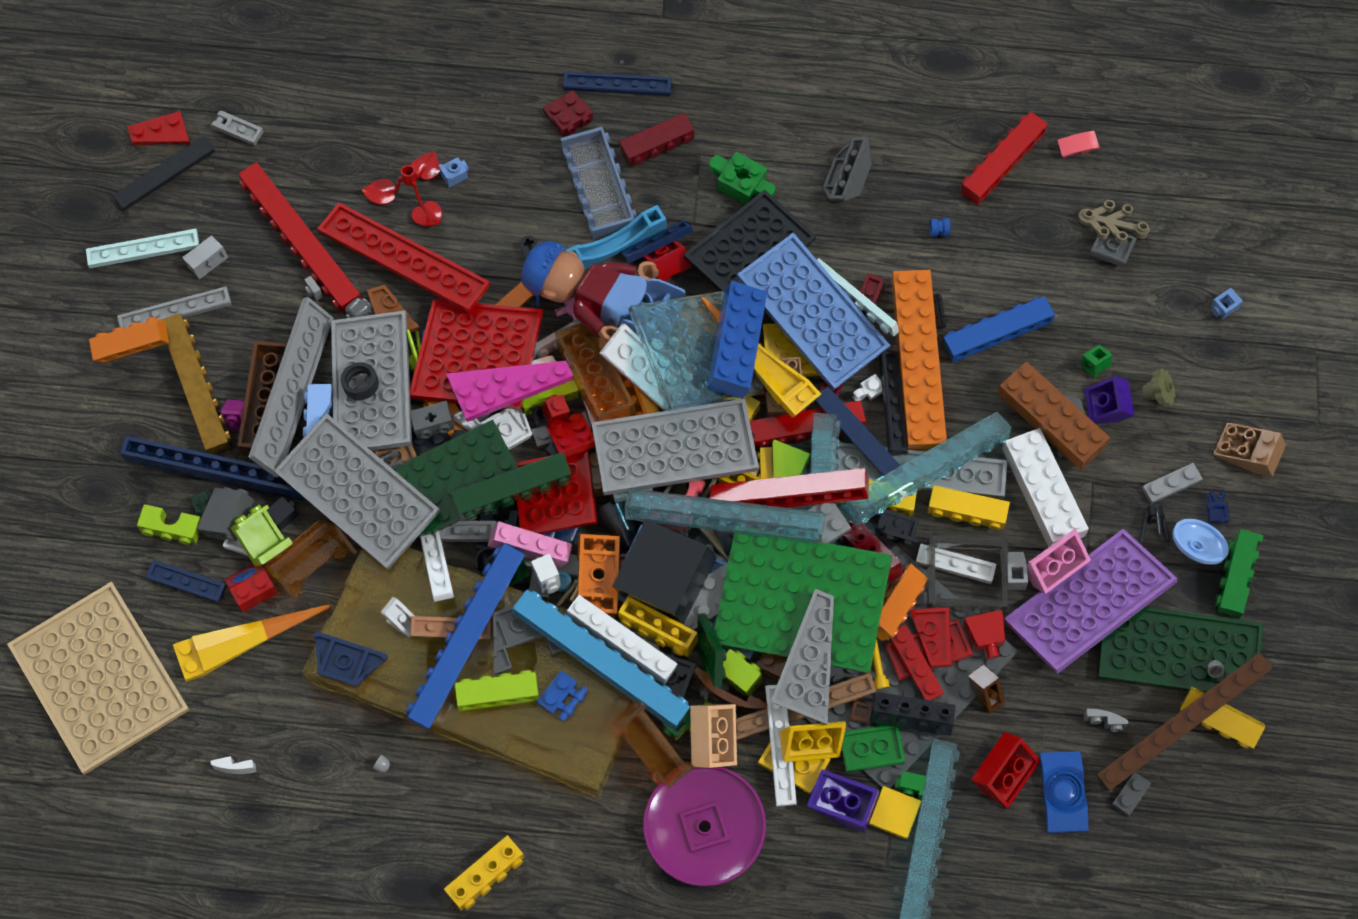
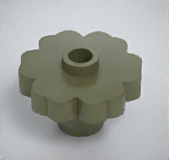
(1160, 388)

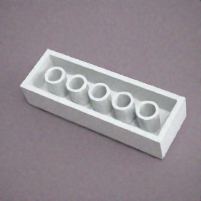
(1044, 486)

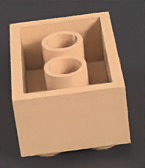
(713, 735)

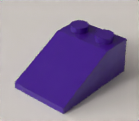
(843, 800)

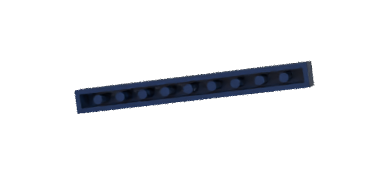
(205, 466)

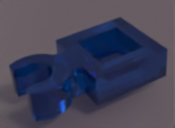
(1217, 510)

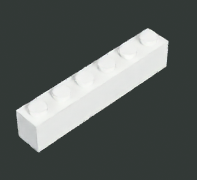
(622, 639)

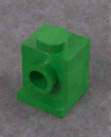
(1096, 360)
(679, 729)
(911, 784)

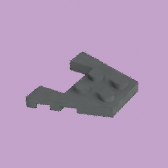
(511, 632)

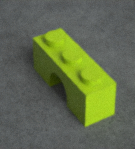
(152, 523)

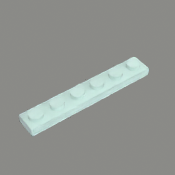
(142, 248)
(873, 312)

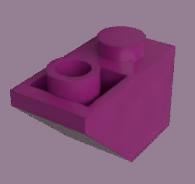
(232, 413)

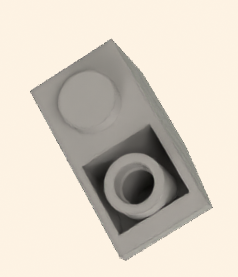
(1017, 571)

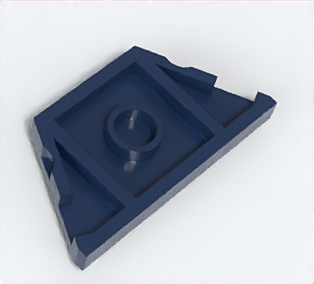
(345, 660)

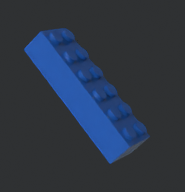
(737, 340)

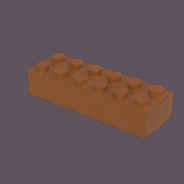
(1054, 414)

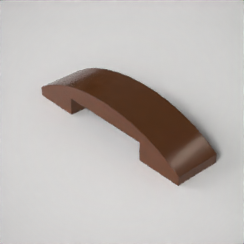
(749, 703)

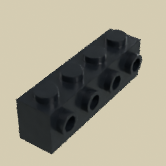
(913, 713)

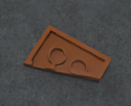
(385, 302)

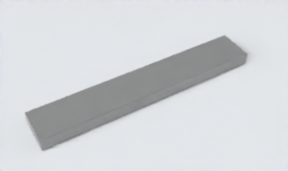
(186, 306)

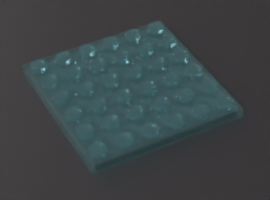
(680, 347)

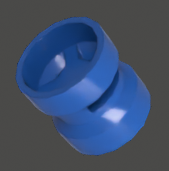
(940, 227)

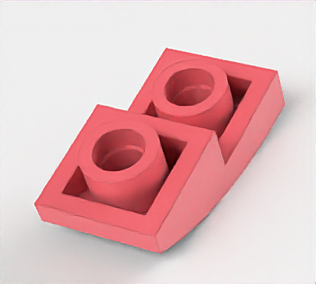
(1078, 143)

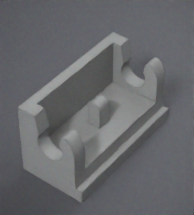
(205, 257)

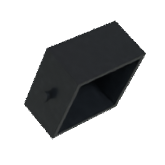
(665, 571)

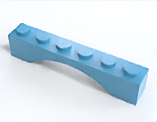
(640, 228)

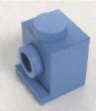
(454, 171)
(1226, 303)

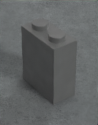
(222, 510)

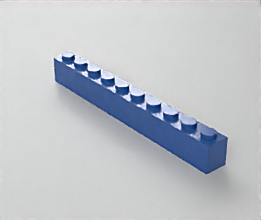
(465, 636)

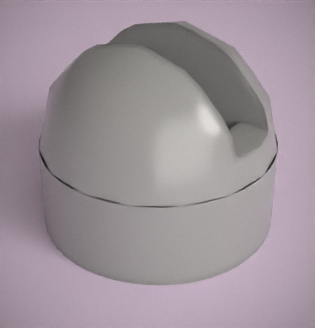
(1215, 669)
(381, 764)

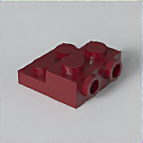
(568, 113)

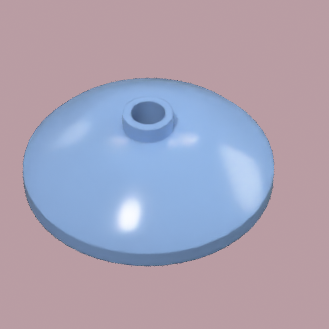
(1200, 541)

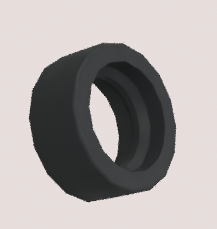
(353, 370)

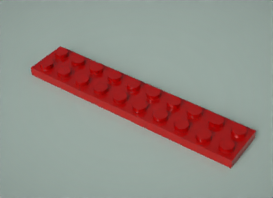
(404, 257)

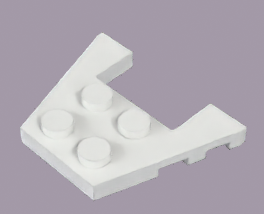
(510, 423)

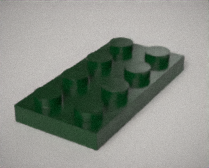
(710, 650)

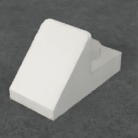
(398, 616)

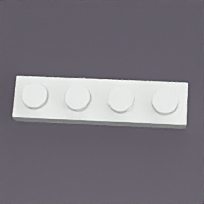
(958, 564)

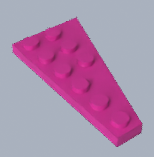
(493, 389)

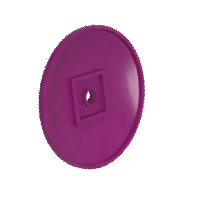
(726, 805)

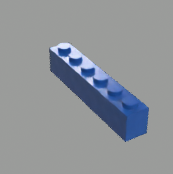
(998, 329)

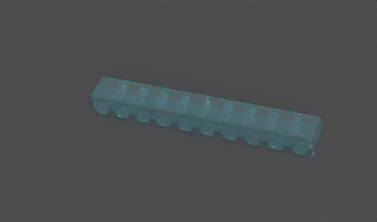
(929, 467)
(725, 515)
(929, 830)

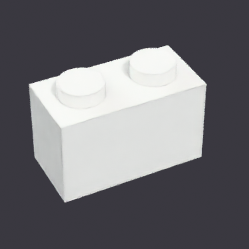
(546, 574)

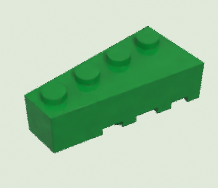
(1238, 574)

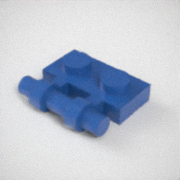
(557, 693)

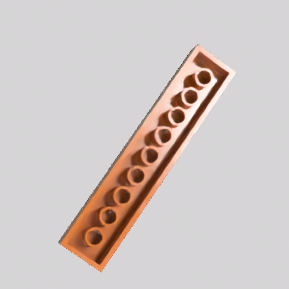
(918, 359)

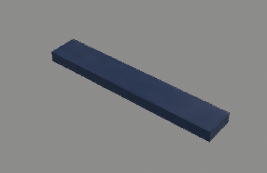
(617, 83)
(857, 432)

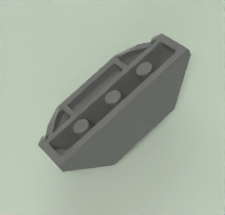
(849, 170)

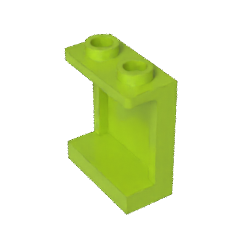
(259, 535)

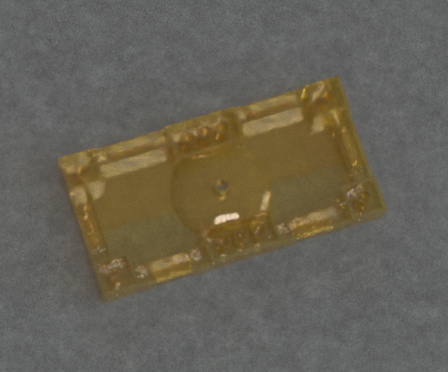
(570, 751)

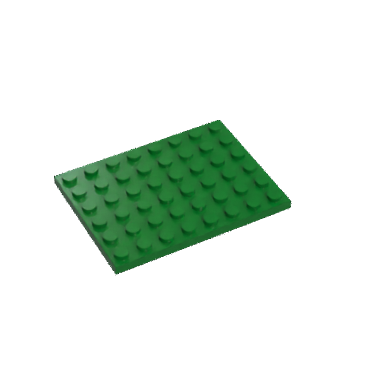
(772, 586)

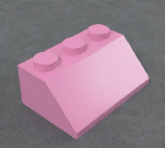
(1057, 562)

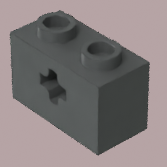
(432, 420)

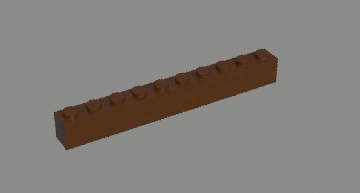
(1184, 721)

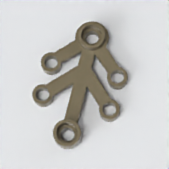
(1092, 218)

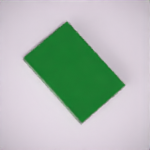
(872, 748)

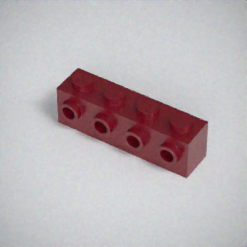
(657, 140)
(862, 538)

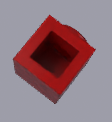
(555, 408)

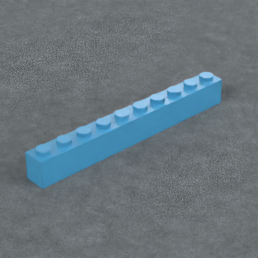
(600, 659)

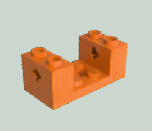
(602, 554)

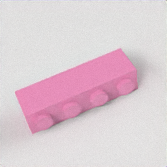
(530, 543)

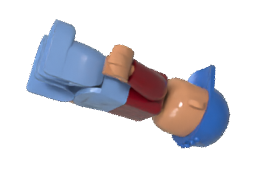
(600, 294)

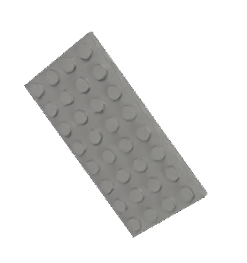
(383, 343)
(674, 446)
(357, 491)

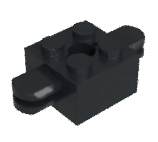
(682, 676)

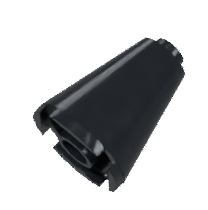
(613, 520)

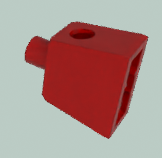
(986, 632)

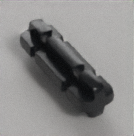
(939, 312)

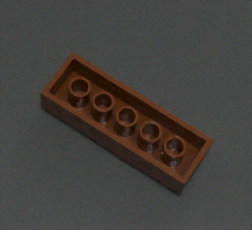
(262, 374)

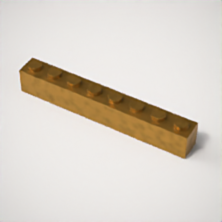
(195, 385)

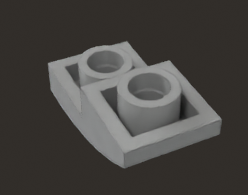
(1111, 720)

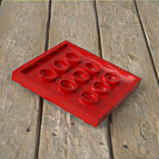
(561, 507)

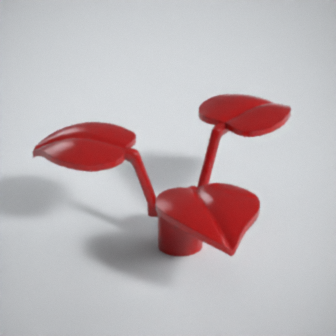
(424, 167)

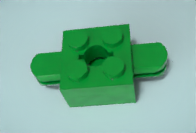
(735, 183)

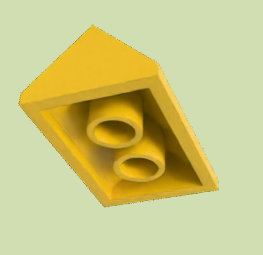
(812, 741)

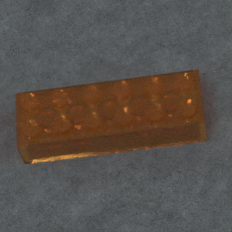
(593, 374)

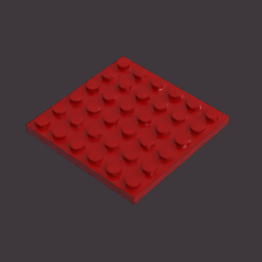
(470, 342)

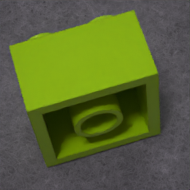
(740, 674)

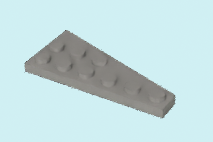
(806, 674)

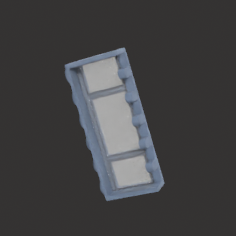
(598, 181)

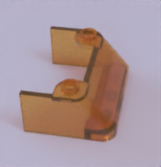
(306, 556)
(650, 745)

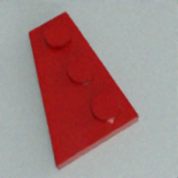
(164, 129)
(935, 634)

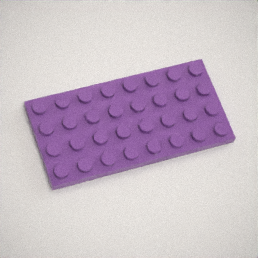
(1091, 601)

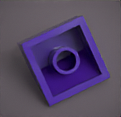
(1109, 401)

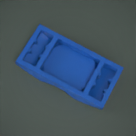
(1064, 792)

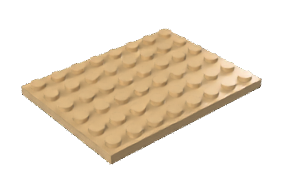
(98, 678)

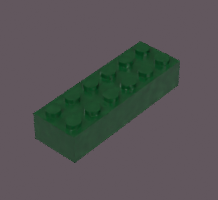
(512, 486)

